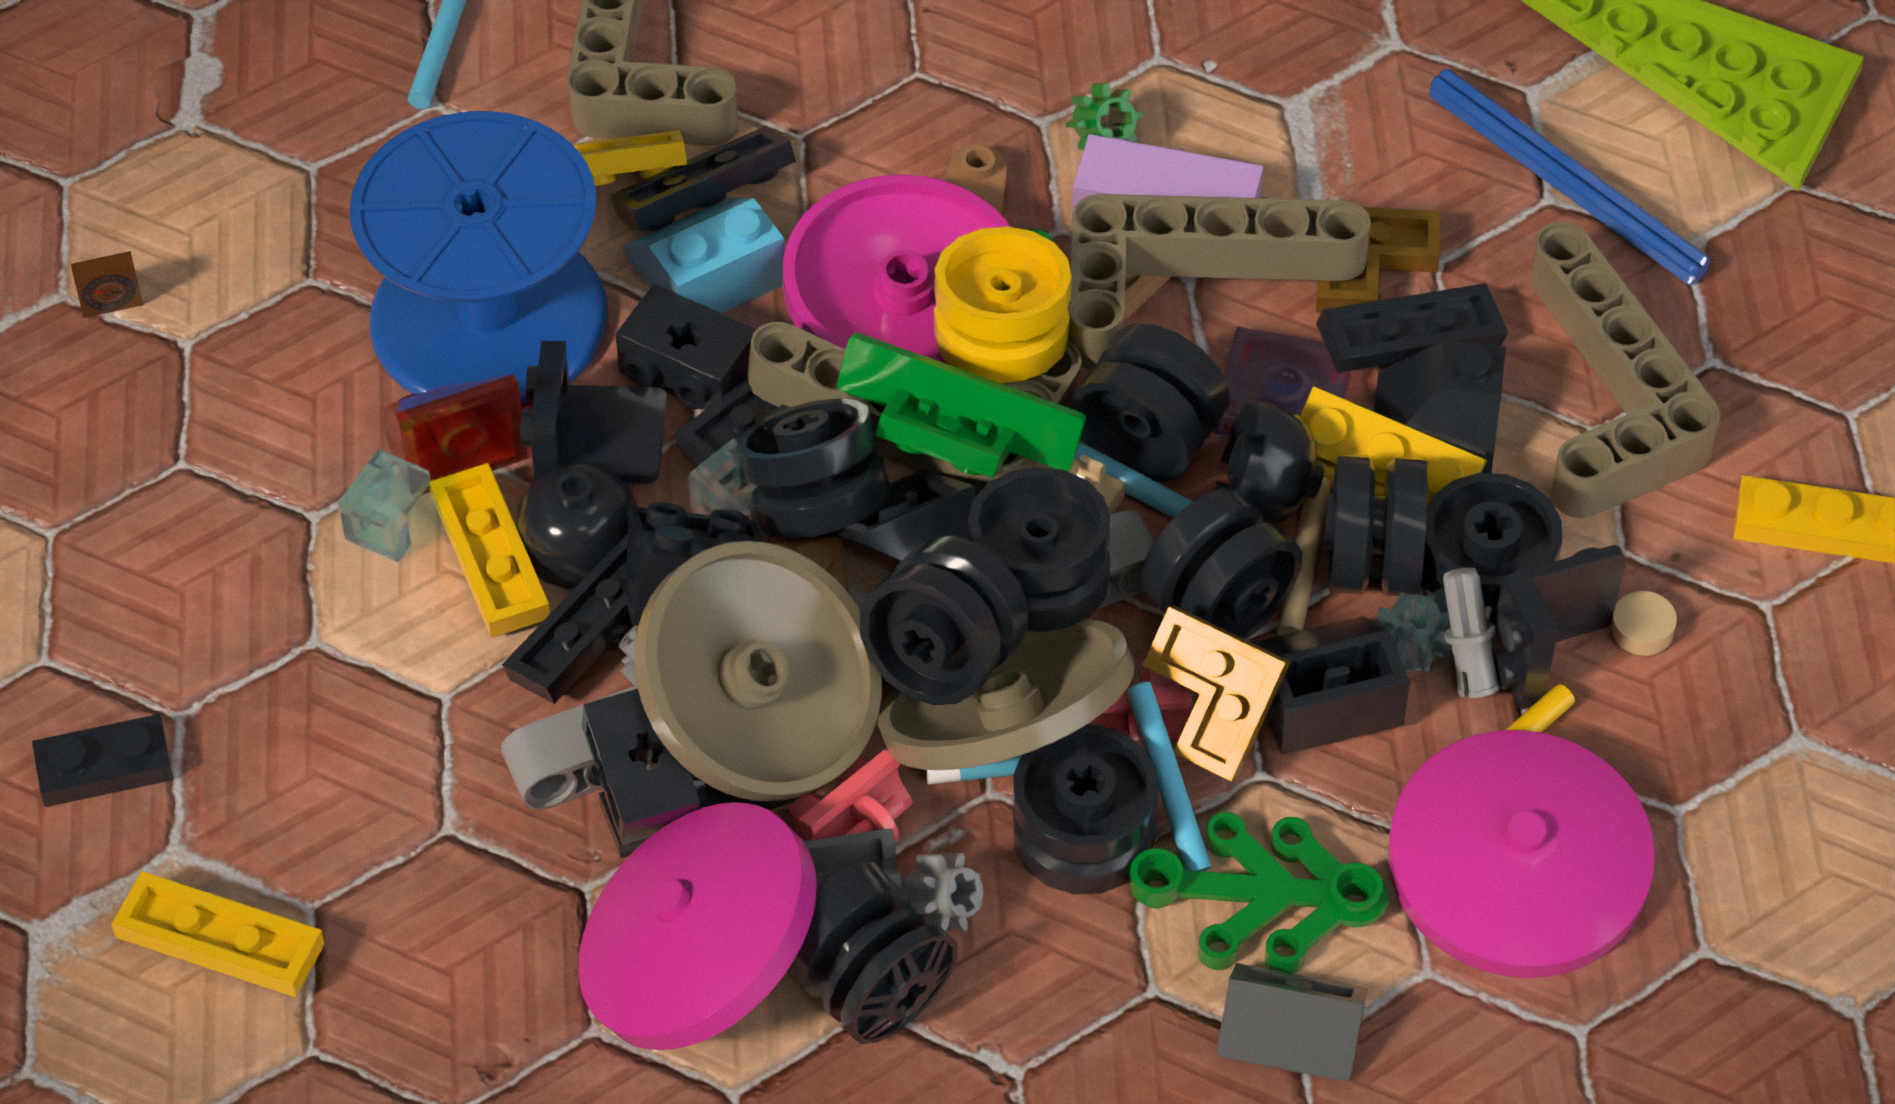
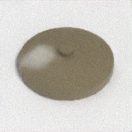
(756, 671)
(1031, 700)

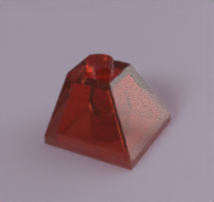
(458, 426)

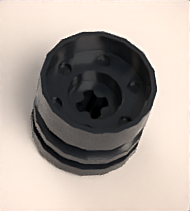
(872, 954)

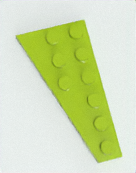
(1730, 72)

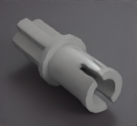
(1470, 634)

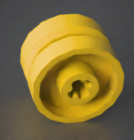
(1002, 304)

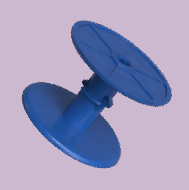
(478, 250)

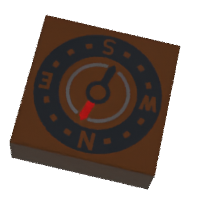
(106, 284)

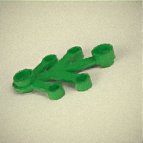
(1267, 890)

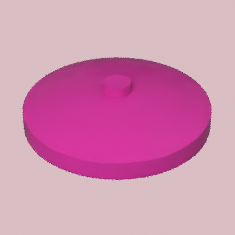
(871, 256)
(1521, 853)
(697, 926)

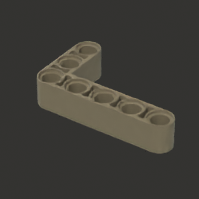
(629, 98)
(1201, 239)
(810, 362)
(1668, 411)

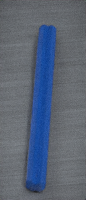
(1570, 177)

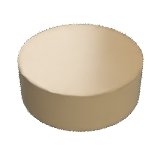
(1643, 623)

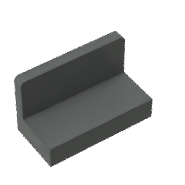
(1291, 1022)

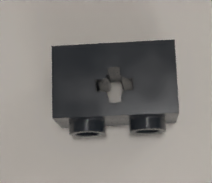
(683, 348)
(636, 797)

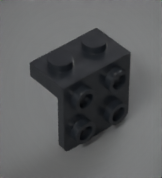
(591, 423)
(1549, 606)

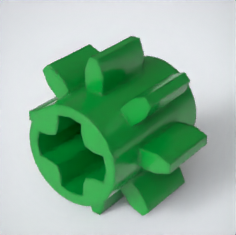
(1088, 113)

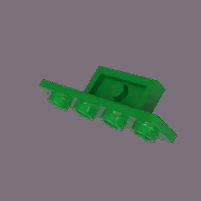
(956, 412)

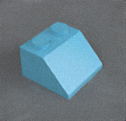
(713, 255)

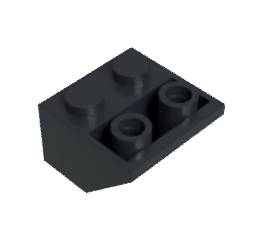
(668, 537)
(1338, 684)

